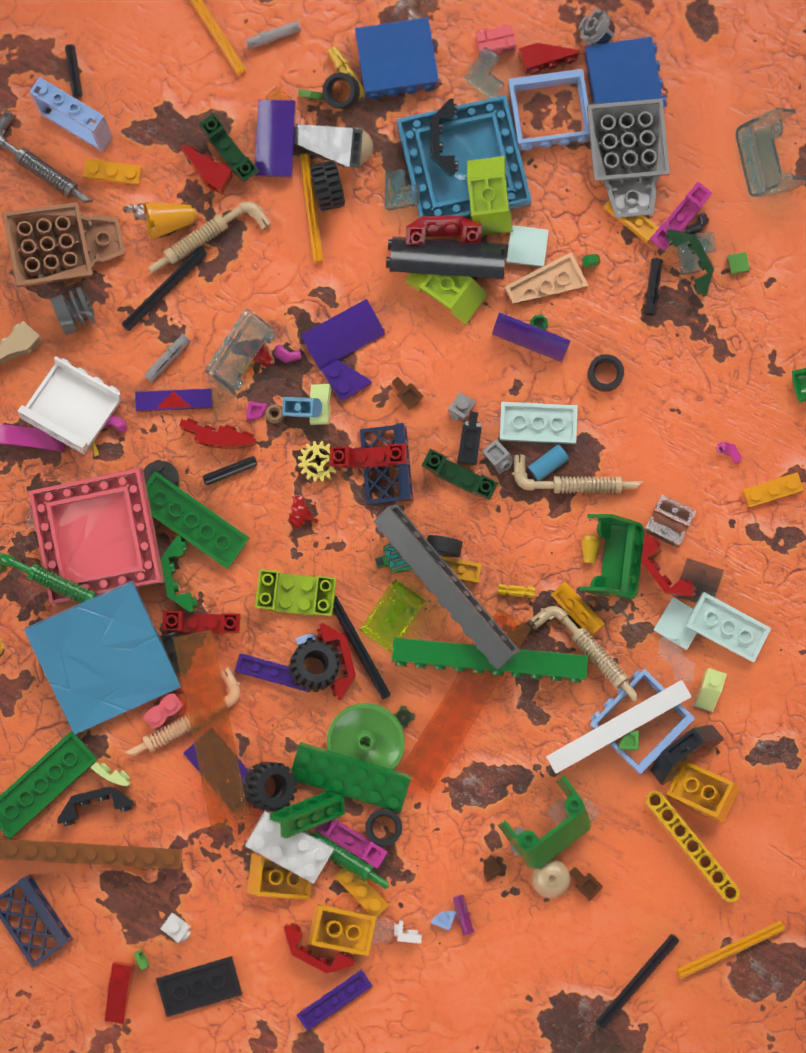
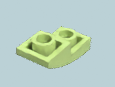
(322, 392)
(117, 777)

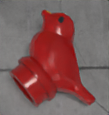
(263, 357)
(300, 512)

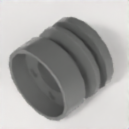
(73, 310)

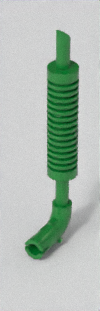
(48, 579)
(350, 861)

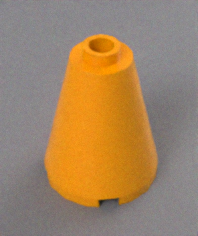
(167, 217)

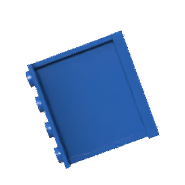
(397, 58)
(624, 71)

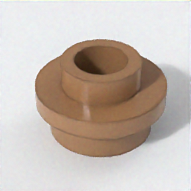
(270, 409)

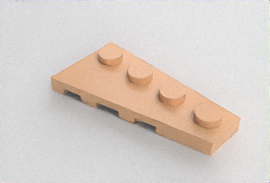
(551, 279)

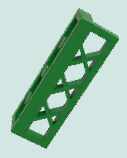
(309, 813)

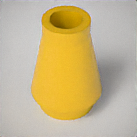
(590, 547)

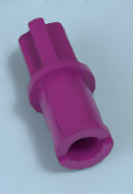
(463, 914)

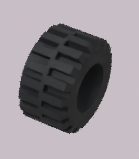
(327, 185)
(321, 652)
(256, 786)

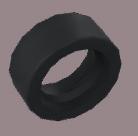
(354, 90)
(610, 359)
(445, 545)
(369, 824)

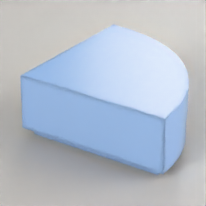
(303, 639)
(444, 919)

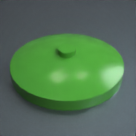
(367, 734)

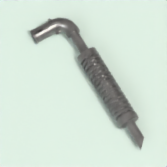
(38, 166)

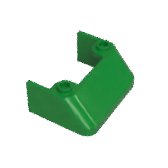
(620, 558)
(538, 851)

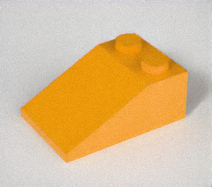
(703, 791)
(273, 880)
(341, 929)

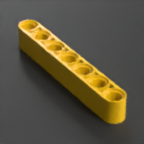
(700, 851)

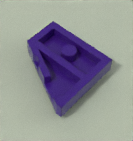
(344, 380)

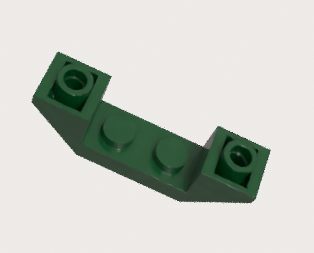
(227, 149)
(679, 237)
(459, 476)

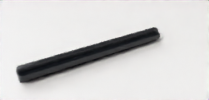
(164, 289)
(360, 649)
(637, 981)

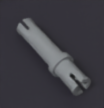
(272, 35)
(167, 357)

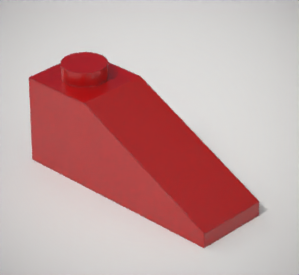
(118, 992)

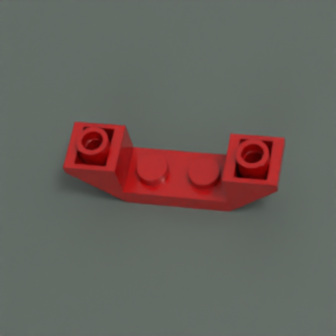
(438, 226)
(368, 457)
(652, 549)
(196, 622)
(330, 635)
(294, 935)

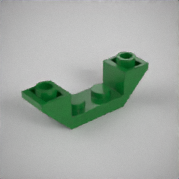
(176, 550)

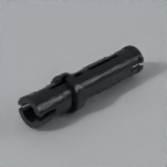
(653, 287)

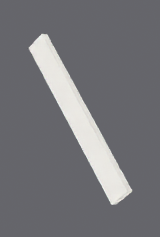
(618, 726)

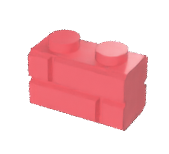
(497, 40)

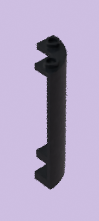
(447, 258)

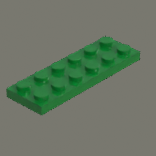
(194, 521)
(350, 777)
(43, 783)

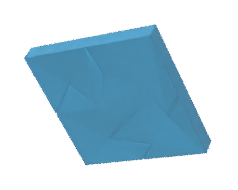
(475, 133)
(103, 657)

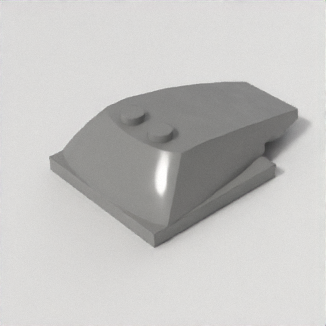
(629, 153)

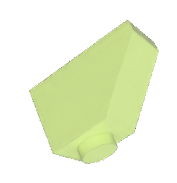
(710, 689)

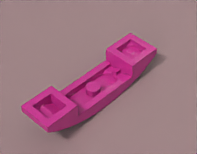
(682, 214)
(29, 438)
(352, 842)

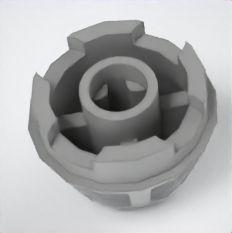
(597, 28)

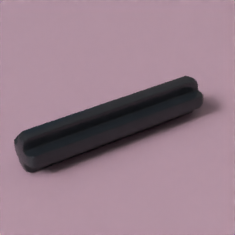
(73, 71)
(230, 470)

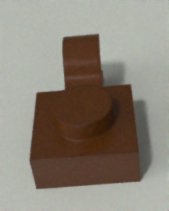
(408, 394)
(587, 884)

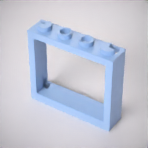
(542, 81)
(71, 114)
(686, 719)

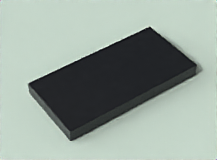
(199, 986)

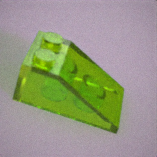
(392, 614)

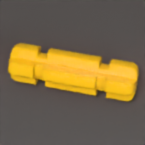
(518, 591)

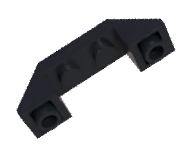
(445, 162)
(682, 749)
(70, 812)

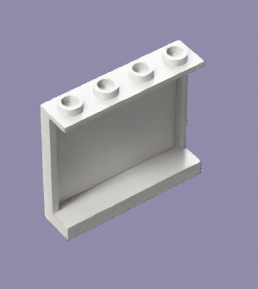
(71, 405)

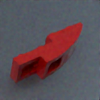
(225, 438)

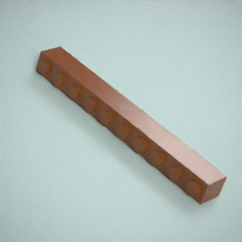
(90, 854)

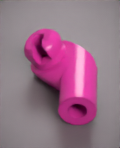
(286, 356)
(116, 422)
(729, 449)

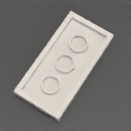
(299, 853)

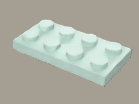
(538, 422)
(728, 627)

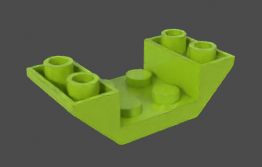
(489, 195)
(456, 293)
(295, 593)

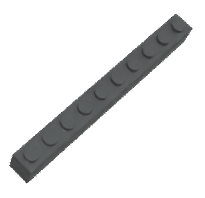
(446, 586)

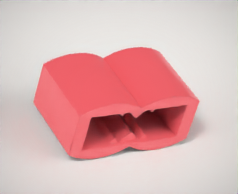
(168, 707)

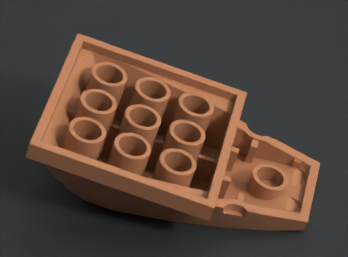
(59, 243)

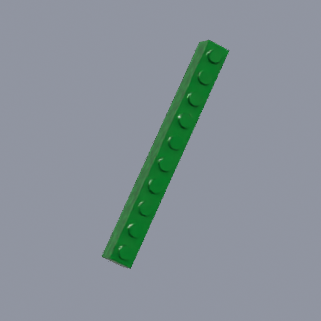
(469, 657)

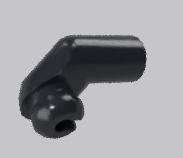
(699, 226)

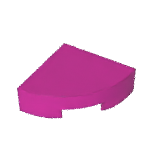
(255, 410)

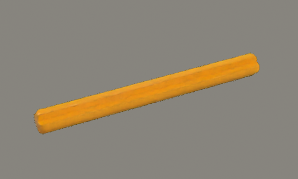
(219, 36)
(311, 208)
(731, 949)

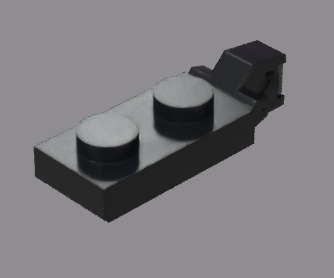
(470, 440)

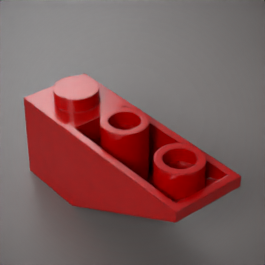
(543, 56)
(213, 174)

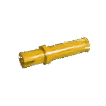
(342, 66)

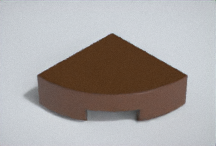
(491, 868)

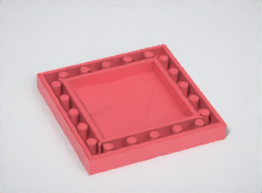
(98, 532)

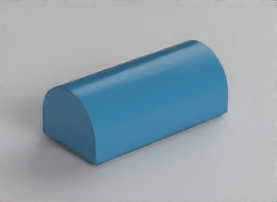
(301, 407)
(548, 463)

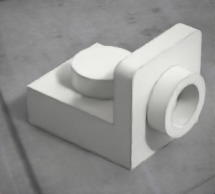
(176, 928)
(409, 936)

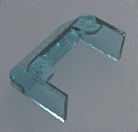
(760, 156)
(238, 351)

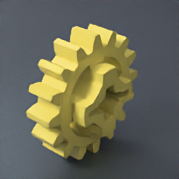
(309, 463)

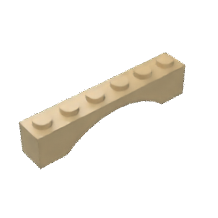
(19, 342)

